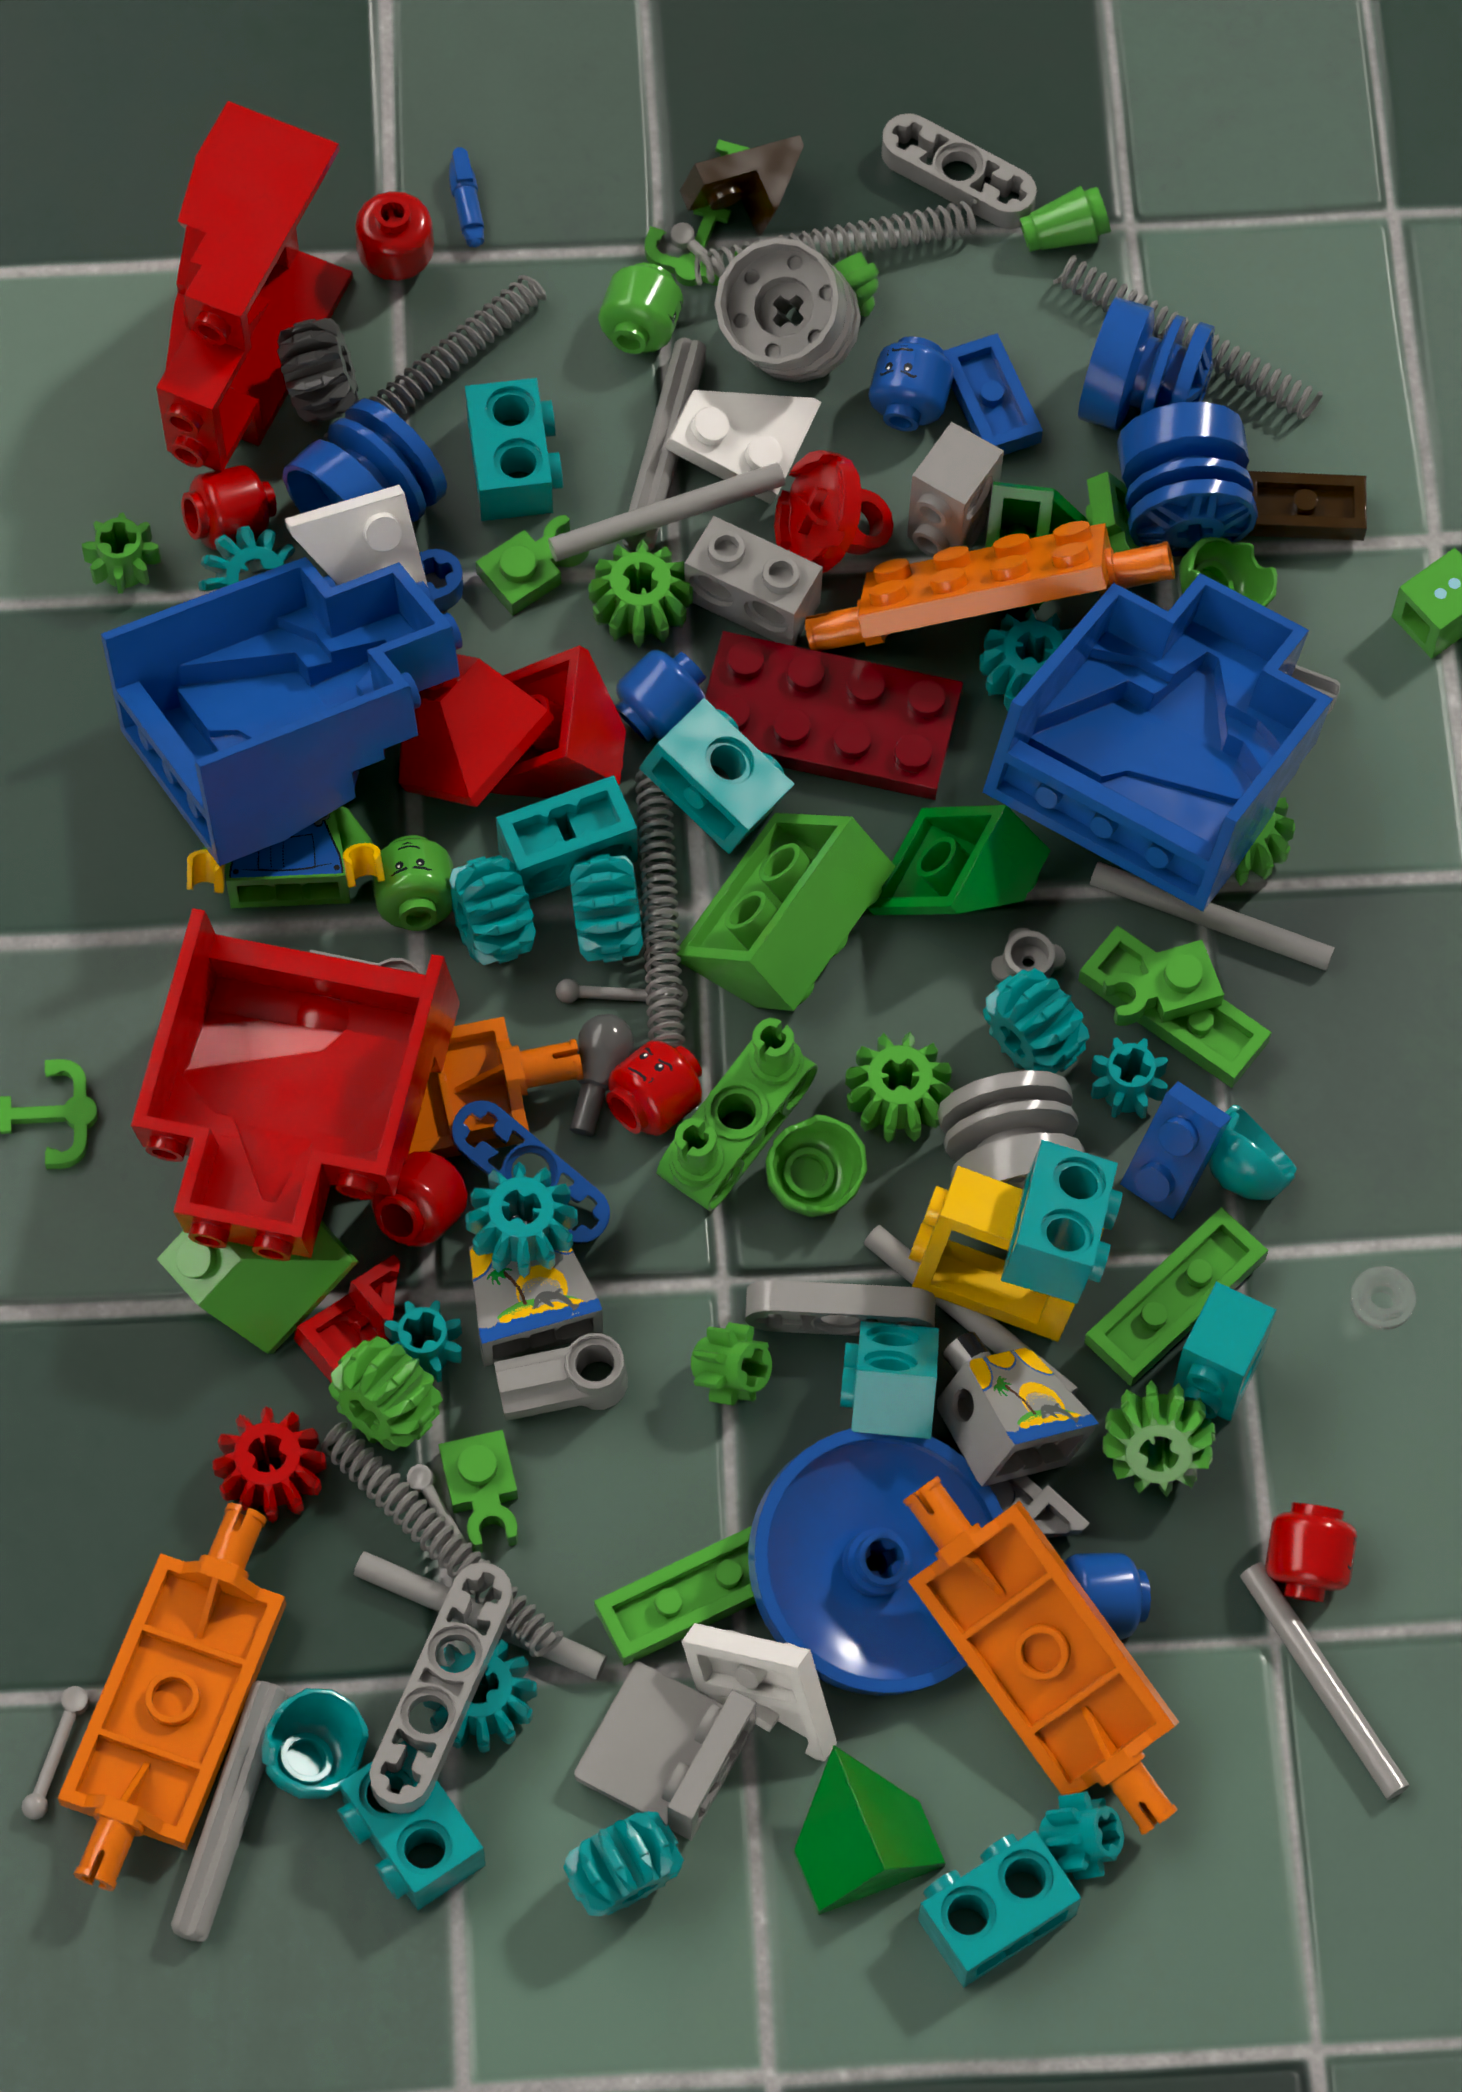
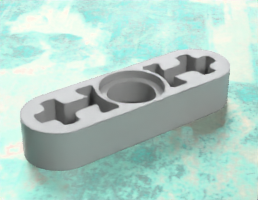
(950, 148)
(834, 1306)

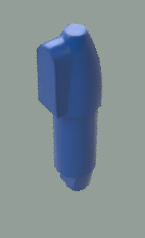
(464, 190)

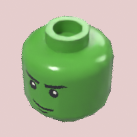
(642, 307)
(414, 883)

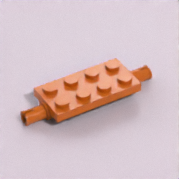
(987, 581)
(487, 1068)
(1043, 1652)
(172, 1699)

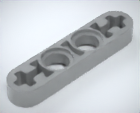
(435, 1684)

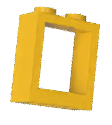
(972, 1278)

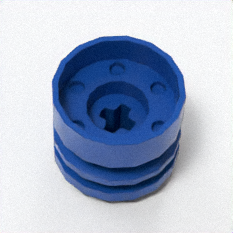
(1143, 370)
(365, 455)
(1186, 476)

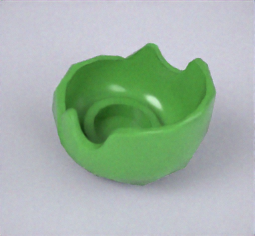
(1230, 565)
(816, 1166)

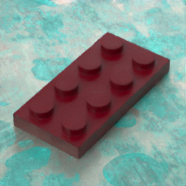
(837, 713)

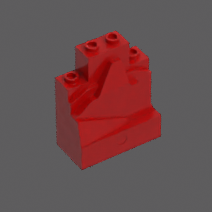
(242, 283)
(286, 1082)

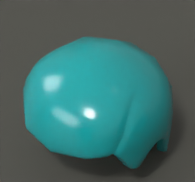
(1250, 1160)
(314, 1743)

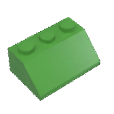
(787, 909)

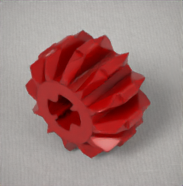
(260, 1442)

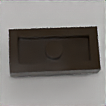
(1310, 505)

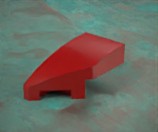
(352, 1318)

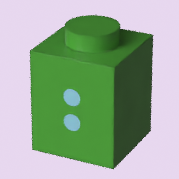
(1432, 604)

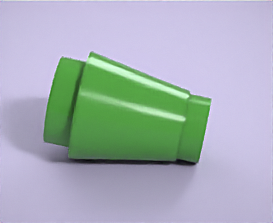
(1067, 221)

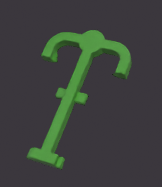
(684, 265)
(78, 1112)

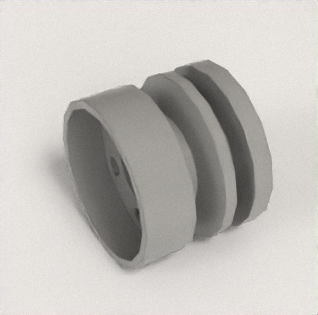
(761, 290)
(1003, 1118)

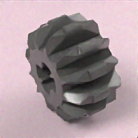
(317, 369)

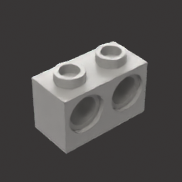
(953, 491)
(753, 582)

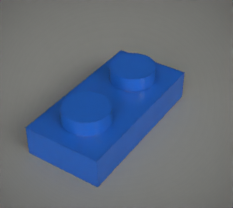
(993, 395)
(1175, 1150)

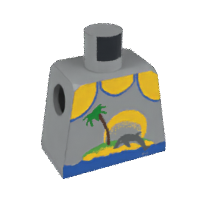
(534, 1311)
(1010, 1412)

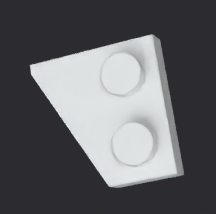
(741, 432)
(360, 536)
(767, 1671)

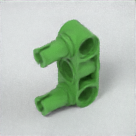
(763, 1082)

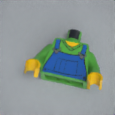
(303, 870)

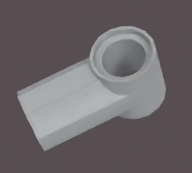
(553, 1379)

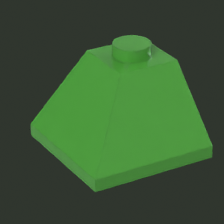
(256, 1294)

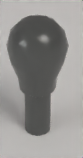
(602, 1046)

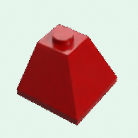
(469, 734)
(582, 740)

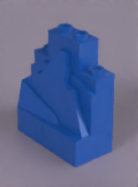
(276, 695)
(1162, 734)

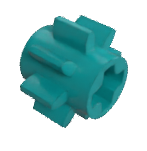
(1125, 1060)
(427, 1321)
(1082, 1834)

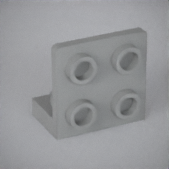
(666, 1748)

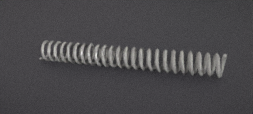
(857, 239)
(467, 346)
(1217, 360)
(657, 921)
(389, 1484)

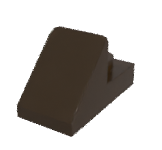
(753, 175)

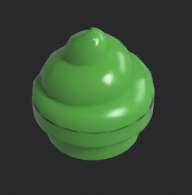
(862, 279)

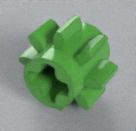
(116, 537)
(731, 1363)

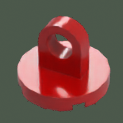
(824, 511)

